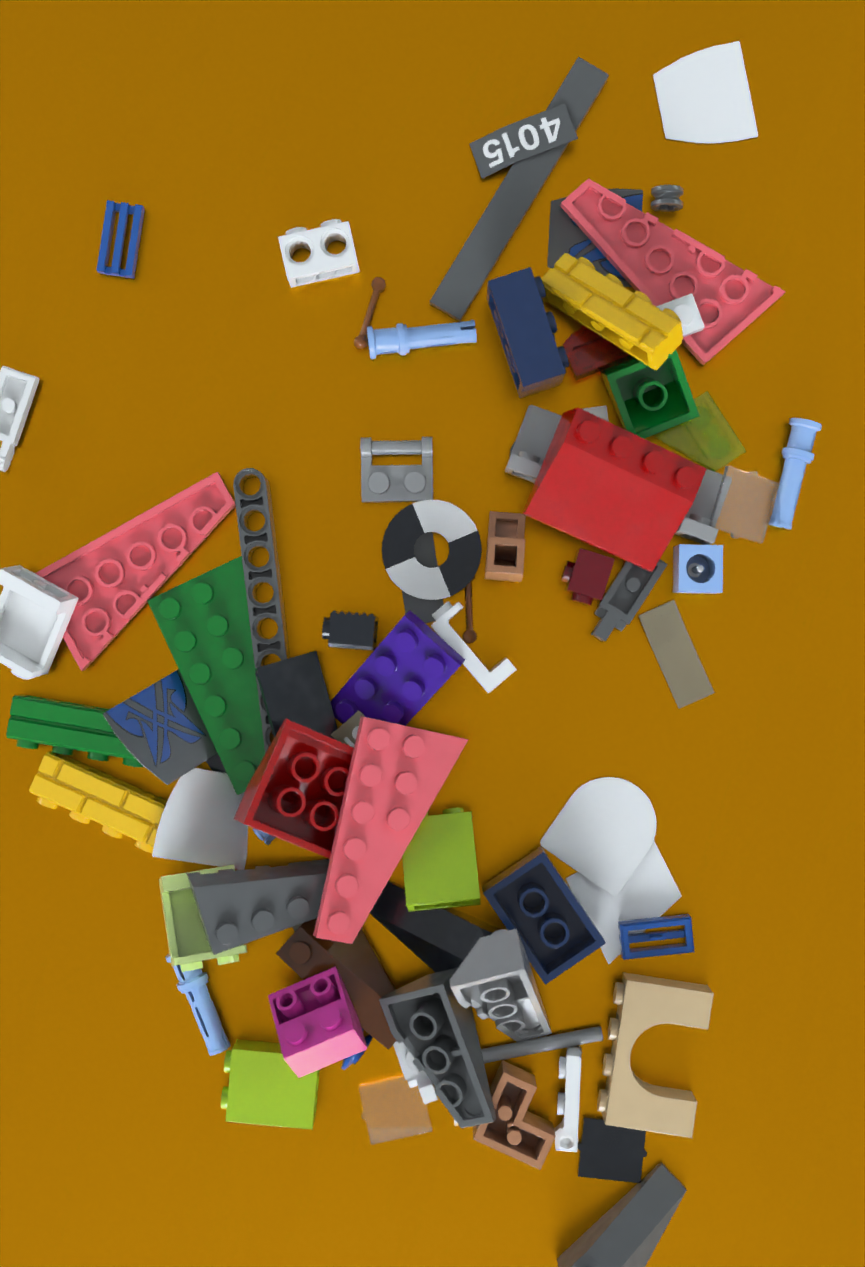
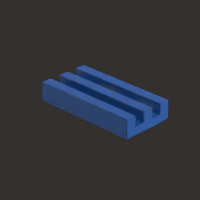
(107, 234)
(656, 922)

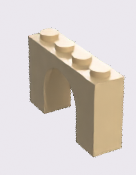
(643, 1004)

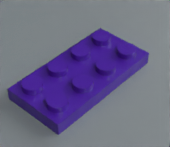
(398, 674)

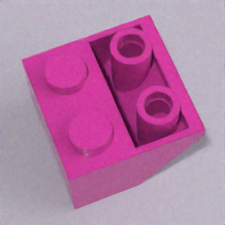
(316, 1022)

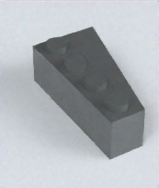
(256, 901)

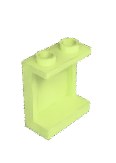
(184, 927)

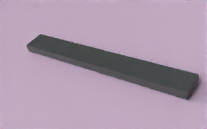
(513, 200)

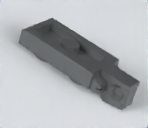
(625, 597)

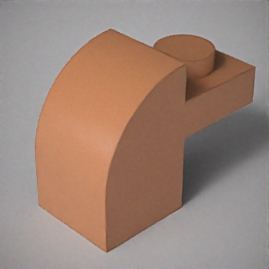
(505, 547)

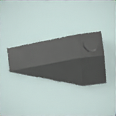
(443, 1043)

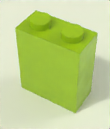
(442, 863)
(266, 1088)

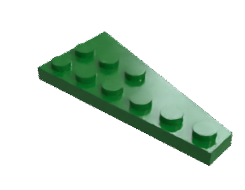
(213, 648)

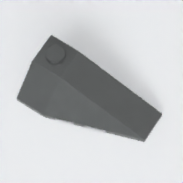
(631, 1227)

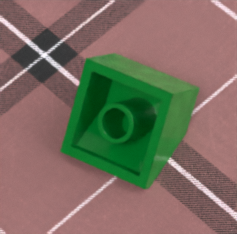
(650, 398)

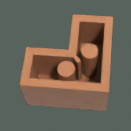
(516, 1129)

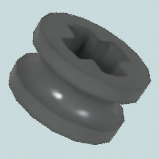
(667, 198)

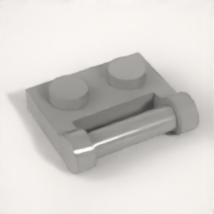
(396, 482)

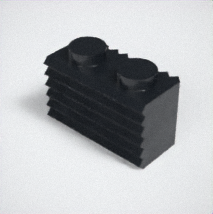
(351, 630)

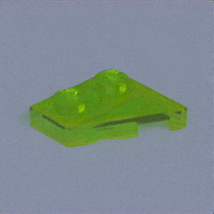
(705, 438)

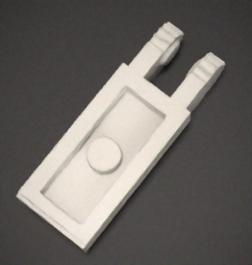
(16, 397)

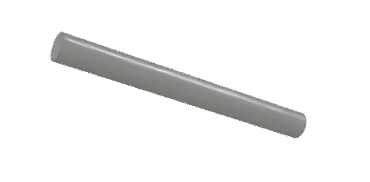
(542, 1044)

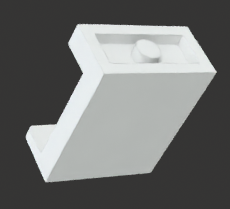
(31, 621)
(488, 679)

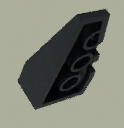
(436, 936)

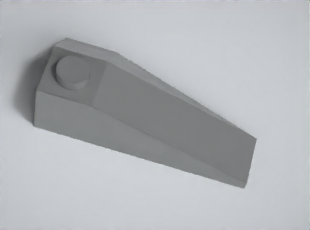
(502, 986)

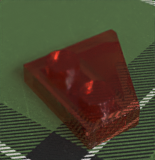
(591, 353)

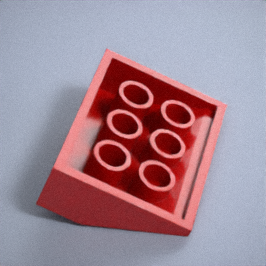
(613, 489)
(298, 788)

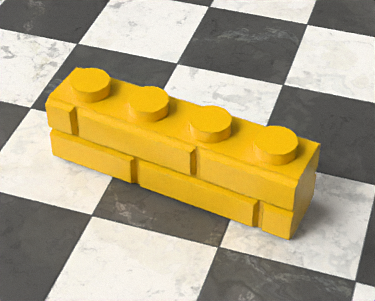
(612, 310)
(98, 798)

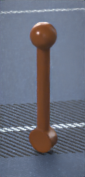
(378, 286)
(469, 635)

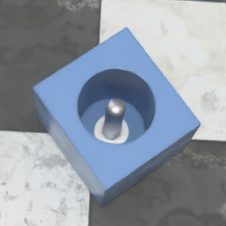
(698, 569)

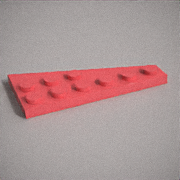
(670, 266)
(132, 563)
(385, 799)

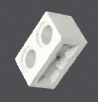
(320, 264)

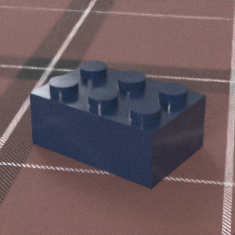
(526, 332)
(545, 913)

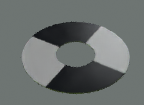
(463, 555)

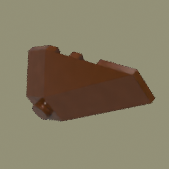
(357, 966)

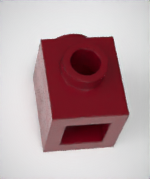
(587, 576)

